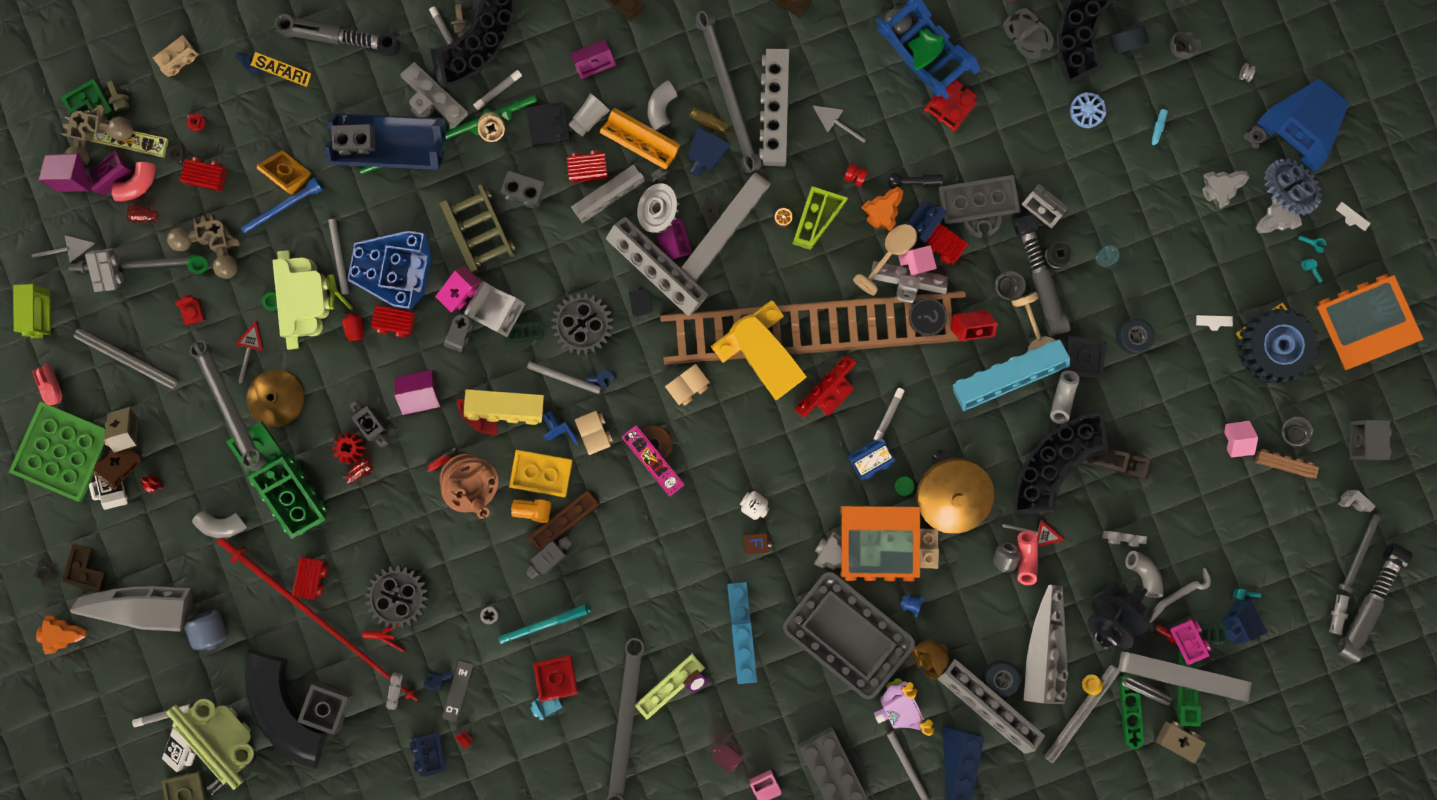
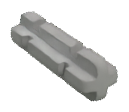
(394, 691)

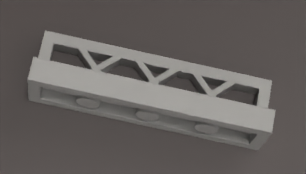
(608, 194)

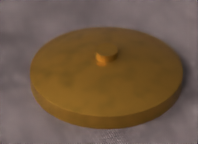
(955, 495)

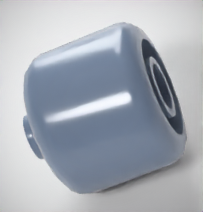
(206, 630)

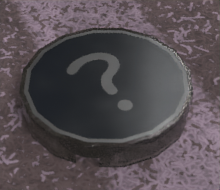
(927, 317)

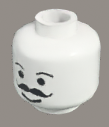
(754, 505)

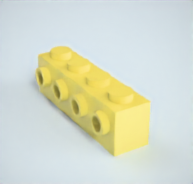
(503, 406)

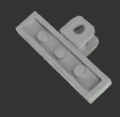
(431, 97)
(908, 283)

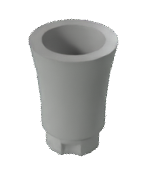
(588, 115)

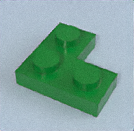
(85, 96)

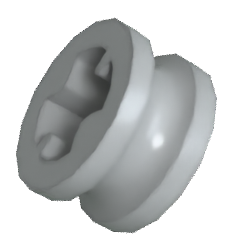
(1247, 72)
(490, 609)

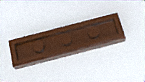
(563, 520)

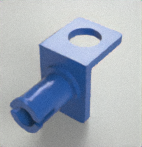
(557, 429)

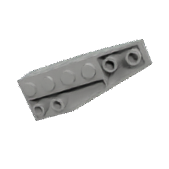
(139, 607)
(1047, 652)

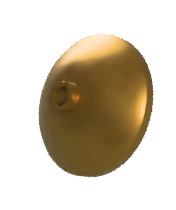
(287, 401)

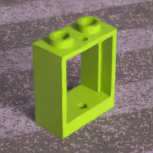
(32, 310)

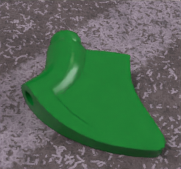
(926, 48)

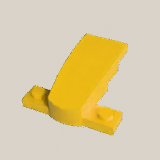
(762, 350)

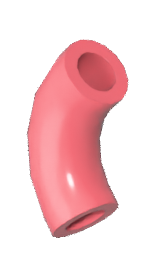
(137, 185)
(1029, 558)

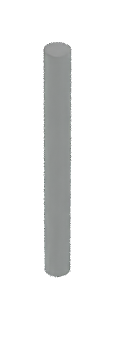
(338, 256)
(563, 377)
(907, 765)

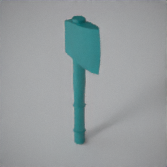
(561, 618)

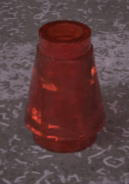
(141, 214)
(359, 470)

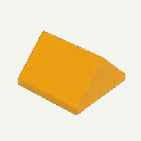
(285, 172)

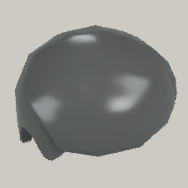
(902, 26)
(1184, 45)
(1010, 285)
(1297, 431)

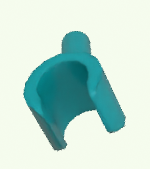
(1315, 243)
(1312, 264)
(1241, 593)

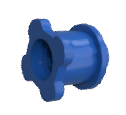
(912, 603)

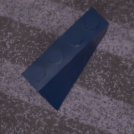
(961, 762)

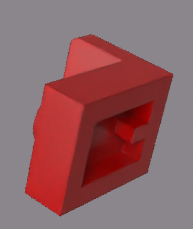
(190, 310)

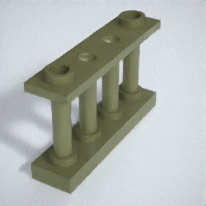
(458, 228)

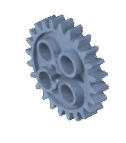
(1283, 176)

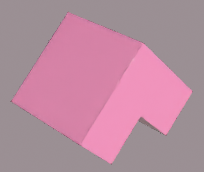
(918, 260)
(1241, 439)
(765, 786)

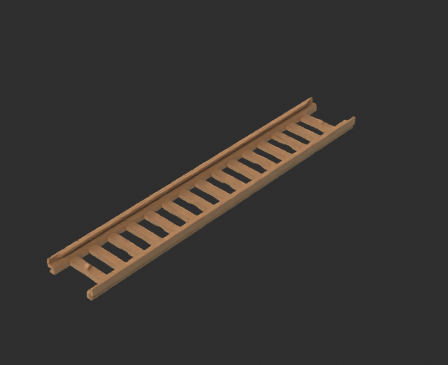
(892, 341)

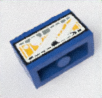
(871, 459)

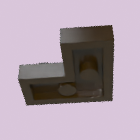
(78, 571)

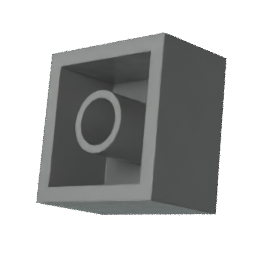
(1370, 440)
(325, 708)

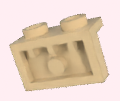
(175, 56)

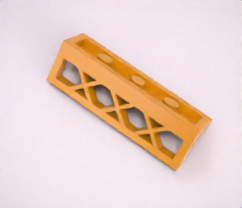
(642, 137)

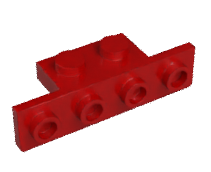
(829, 391)

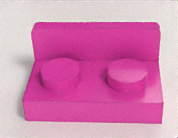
(1190, 641)

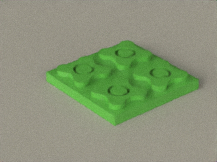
(60, 452)

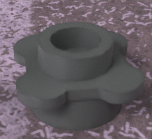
(1260, 133)
(659, 175)

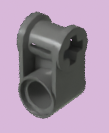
(459, 335)

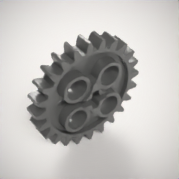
(571, 310)
(392, 613)

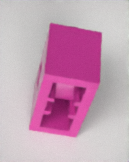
(458, 289)

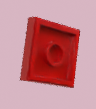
(555, 678)

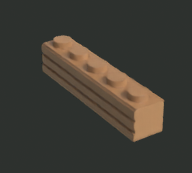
(1286, 463)

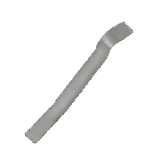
(1180, 593)

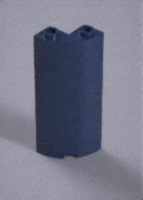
(399, 141)

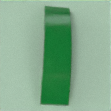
(1187, 699)

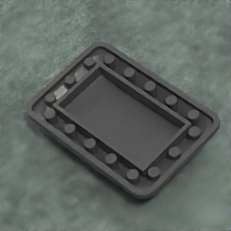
(848, 635)

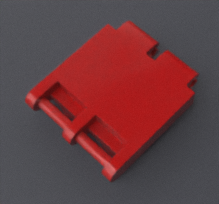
(955, 107)

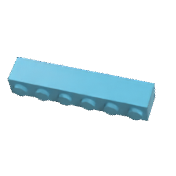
(1011, 375)

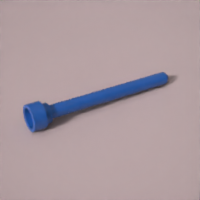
(313, 186)

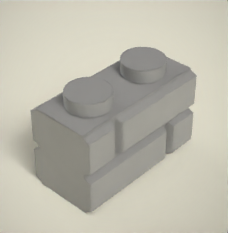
(1045, 206)
(104, 269)

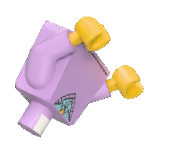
(902, 709)

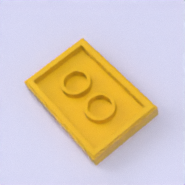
(540, 473)

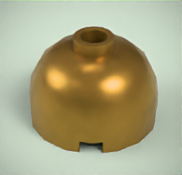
(932, 657)

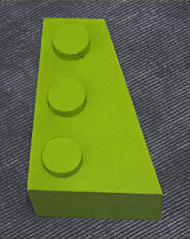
(817, 216)

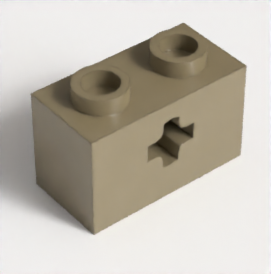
(121, 429)
(1191, 746)

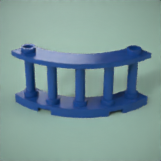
(964, 58)

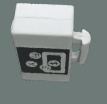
(108, 497)
(178, 752)

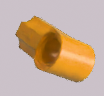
(536, 511)

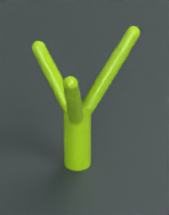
(333, 290)

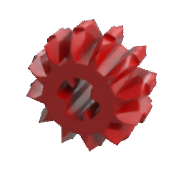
(351, 455)

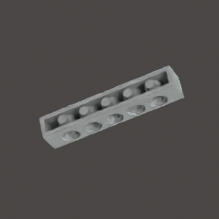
(780, 59)
(656, 266)
(991, 707)

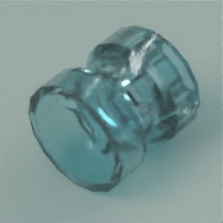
(1111, 255)

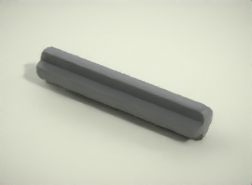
(1146, 690)

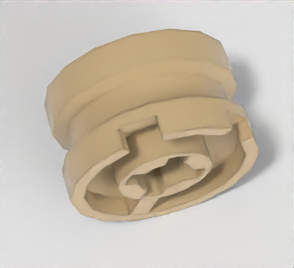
(487, 120)

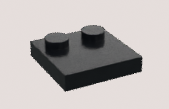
(548, 124)
(1086, 356)

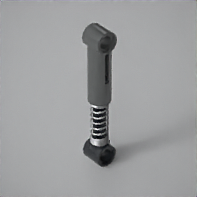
(334, 34)
(1055, 320)
(1353, 643)

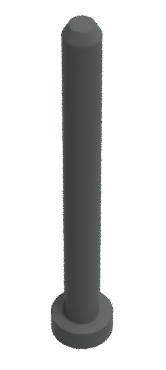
(1346, 587)

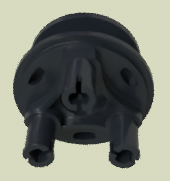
(1118, 619)

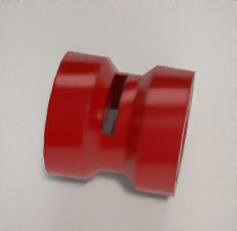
(855, 174)

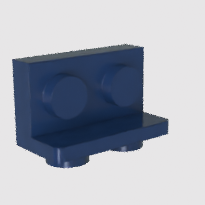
(926, 220)
(427, 754)

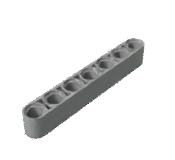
(725, 226)
(1184, 676)

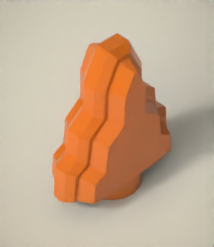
(883, 209)
(58, 634)

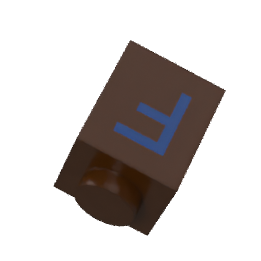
(756, 543)

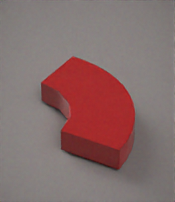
(480, 425)

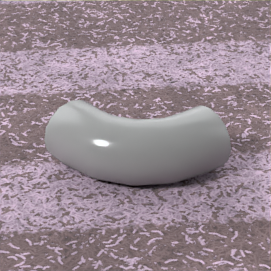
(658, 103)
(1064, 397)
(218, 527)
(1148, 572)

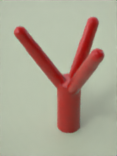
(382, 636)

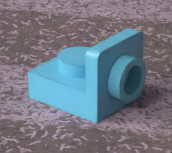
(545, 708)

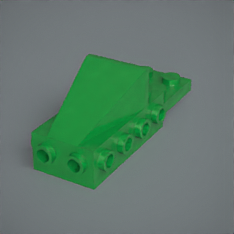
(282, 484)

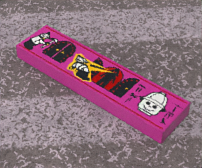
(653, 460)

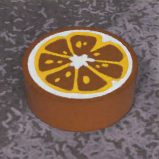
(783, 217)

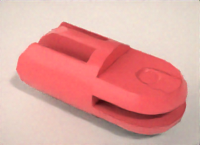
(48, 384)

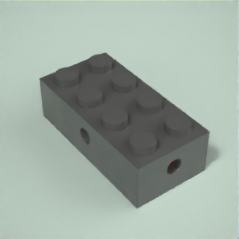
(831, 767)

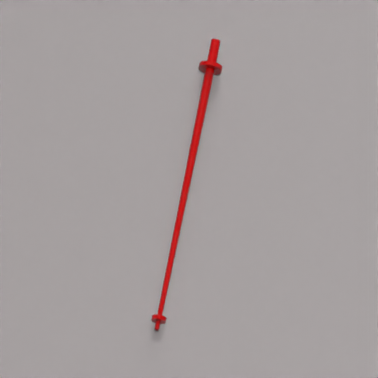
(239, 554)

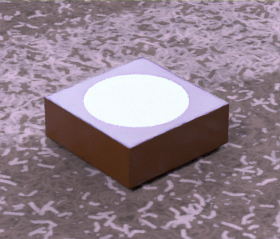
(695, 681)

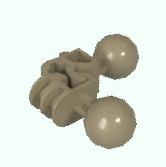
(94, 121)
(220, 242)

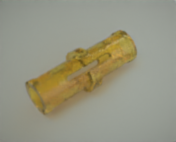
(708, 120)

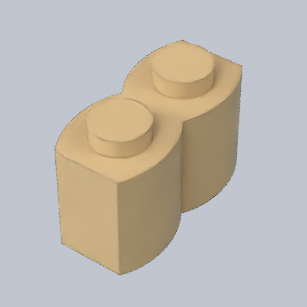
(687, 385)
(593, 433)

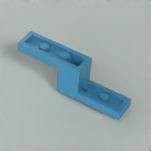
(742, 633)

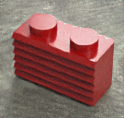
(587, 167)
(204, 175)
(946, 244)
(393, 320)
(973, 325)
(310, 578)

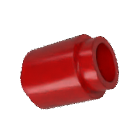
(353, 327)

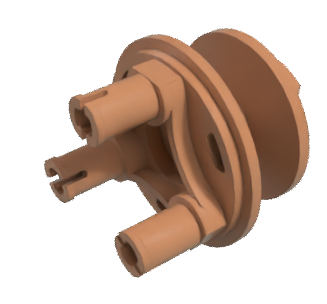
(468, 484)

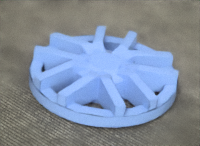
(1088, 110)

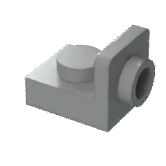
(1357, 500)

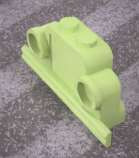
(300, 298)
(215, 738)

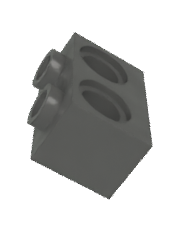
(354, 134)
(525, 185)

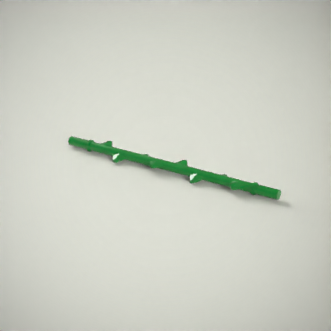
(472, 126)

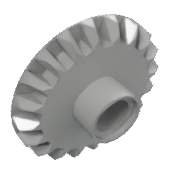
(657, 208)

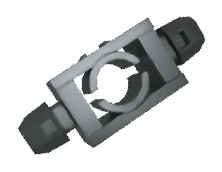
(380, 428)
(549, 557)

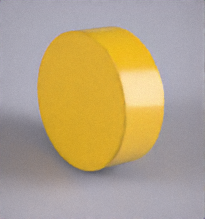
(1092, 684)

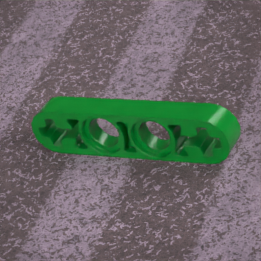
(1131, 710)

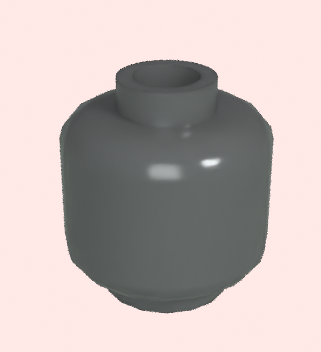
(1006, 557)

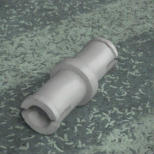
(1339, 614)

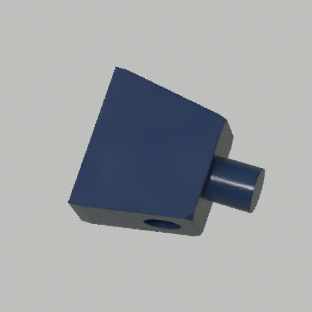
(706, 152)
(1243, 623)

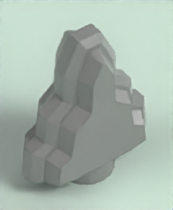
(1223, 186)
(1278, 219)
(829, 552)

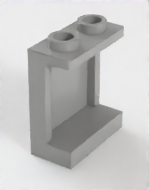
(494, 309)

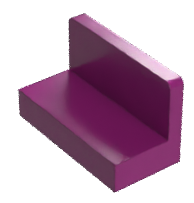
(593, 59)
(674, 240)

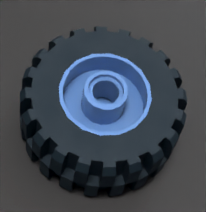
(1278, 346)

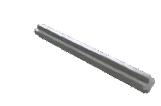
(125, 358)
(1080, 716)

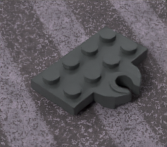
(979, 203)

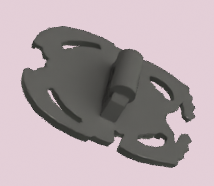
(1028, 34)

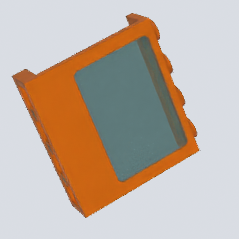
(1369, 321)
(880, 543)

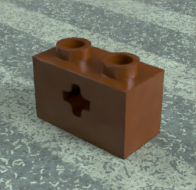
(114, 475)

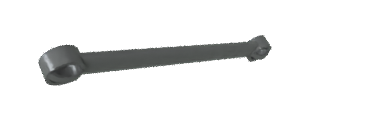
(728, 91)
(227, 406)
(625, 720)

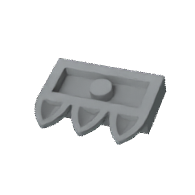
(1133, 540)

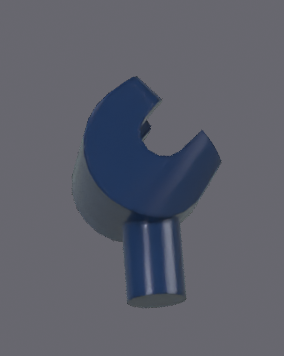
(246, 62)
(601, 377)
(437, 680)

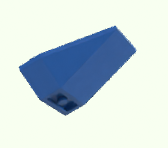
(1308, 121)
(392, 267)

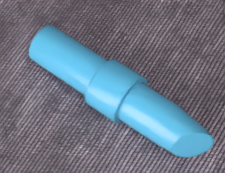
(1159, 126)

